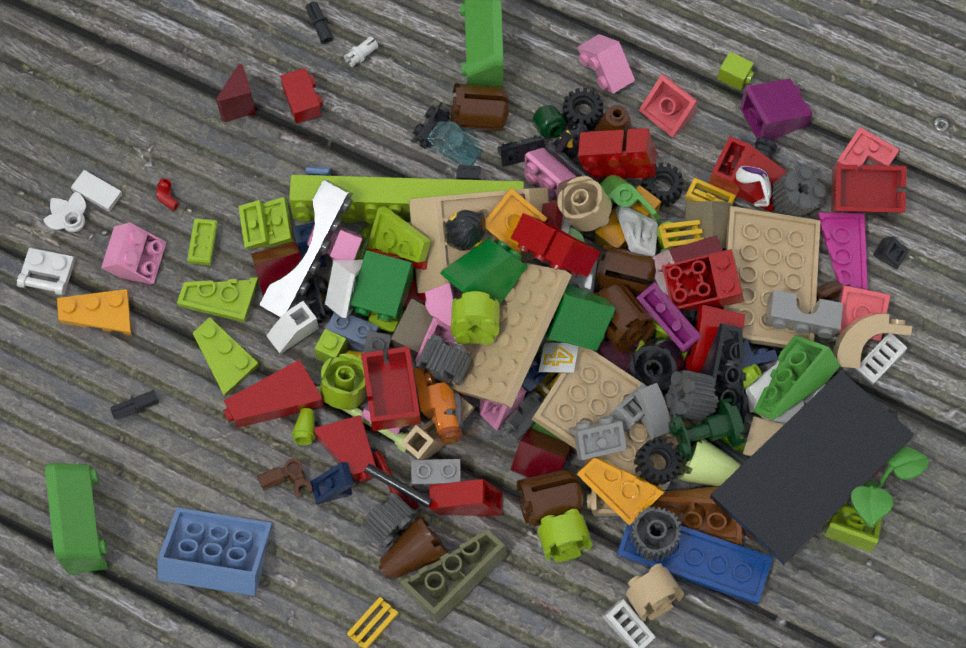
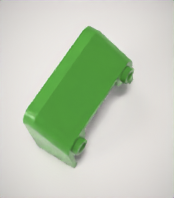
(483, 42)
(624, 196)
(74, 517)

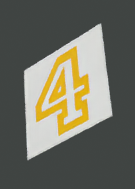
(558, 357)

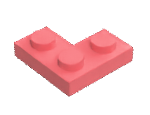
(867, 147)

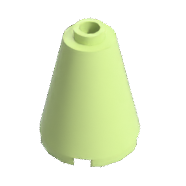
(708, 465)

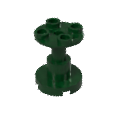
(722, 425)

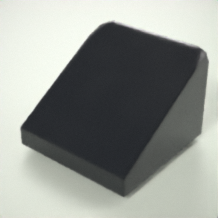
(890, 252)

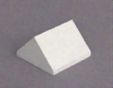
(342, 285)

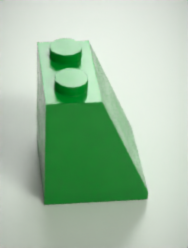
(487, 269)
(382, 286)
(580, 318)

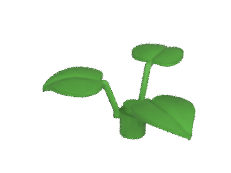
(875, 503)

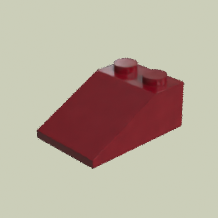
(681, 253)

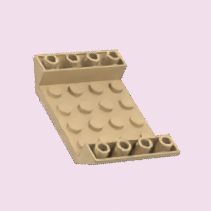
(431, 214)

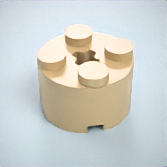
(585, 204)
(653, 592)

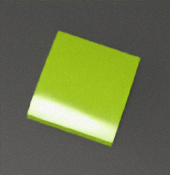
(266, 223)

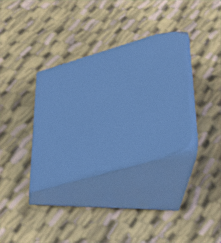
(318, 170)

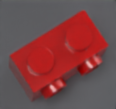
(301, 96)

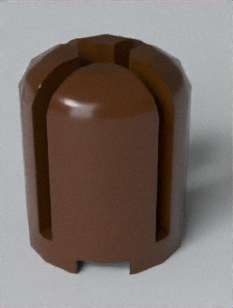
(480, 107)
(625, 268)
(630, 318)
(549, 495)

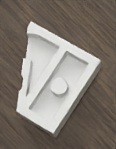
(638, 231)

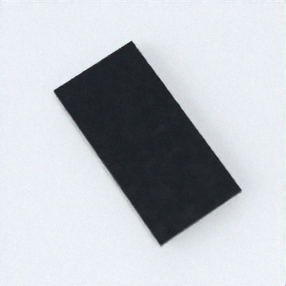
(811, 467)

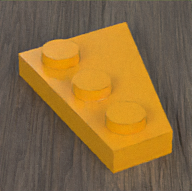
(99, 310)
(619, 488)

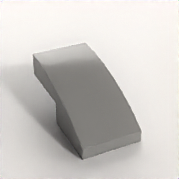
(655, 411)

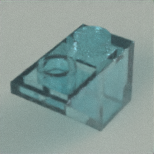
(453, 143)

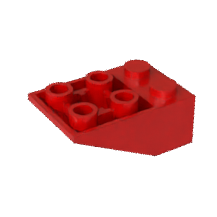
(738, 154)
(704, 281)

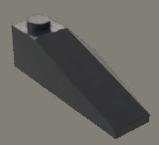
(725, 365)

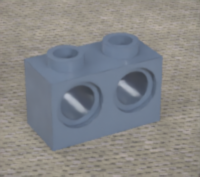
(353, 329)

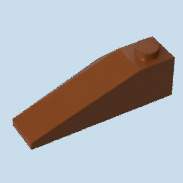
(700, 513)

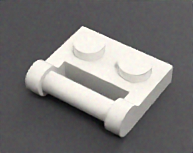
(48, 265)

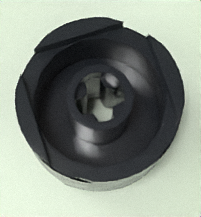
(665, 354)

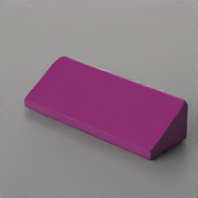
(669, 317)

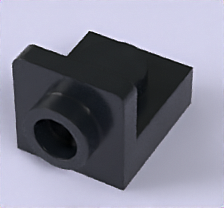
(467, 172)

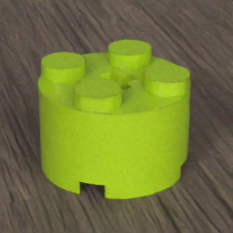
(475, 318)
(343, 382)
(564, 536)

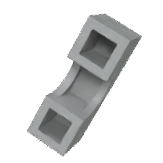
(784, 313)

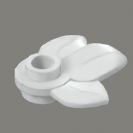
(65, 211)

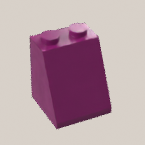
(774, 109)

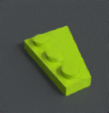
(397, 237)
(223, 299)
(225, 357)

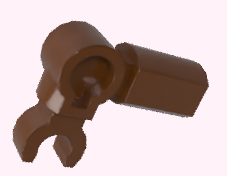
(292, 470)

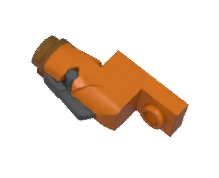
(441, 404)

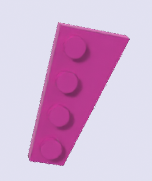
(846, 247)

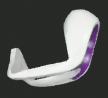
(749, 174)

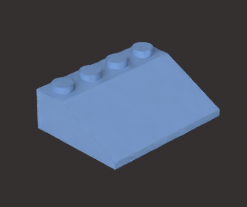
(214, 551)

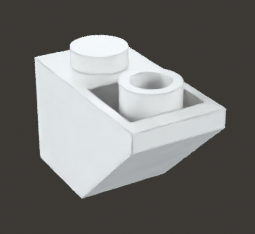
(292, 327)

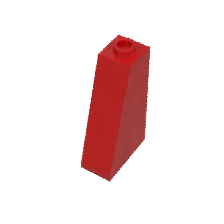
(274, 397)

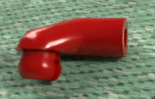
(163, 194)

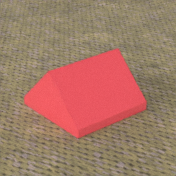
(669, 106)

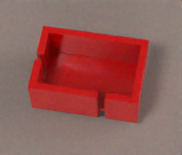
(603, 155)
(868, 189)
(555, 246)
(391, 389)

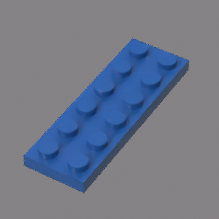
(710, 563)

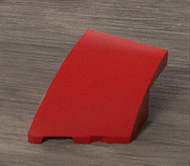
(707, 326)

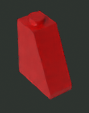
(348, 443)
(466, 498)

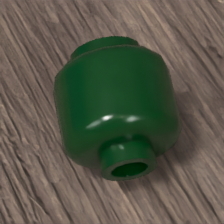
(548, 121)

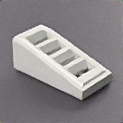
(888, 342)
(635, 620)

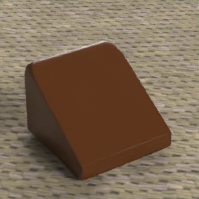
(829, 291)

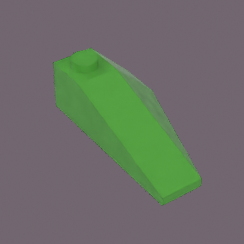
(801, 371)

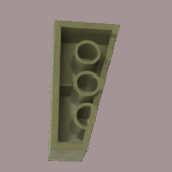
(456, 574)

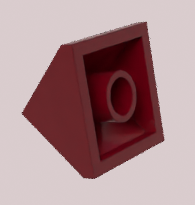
(236, 97)
(275, 263)
(540, 454)

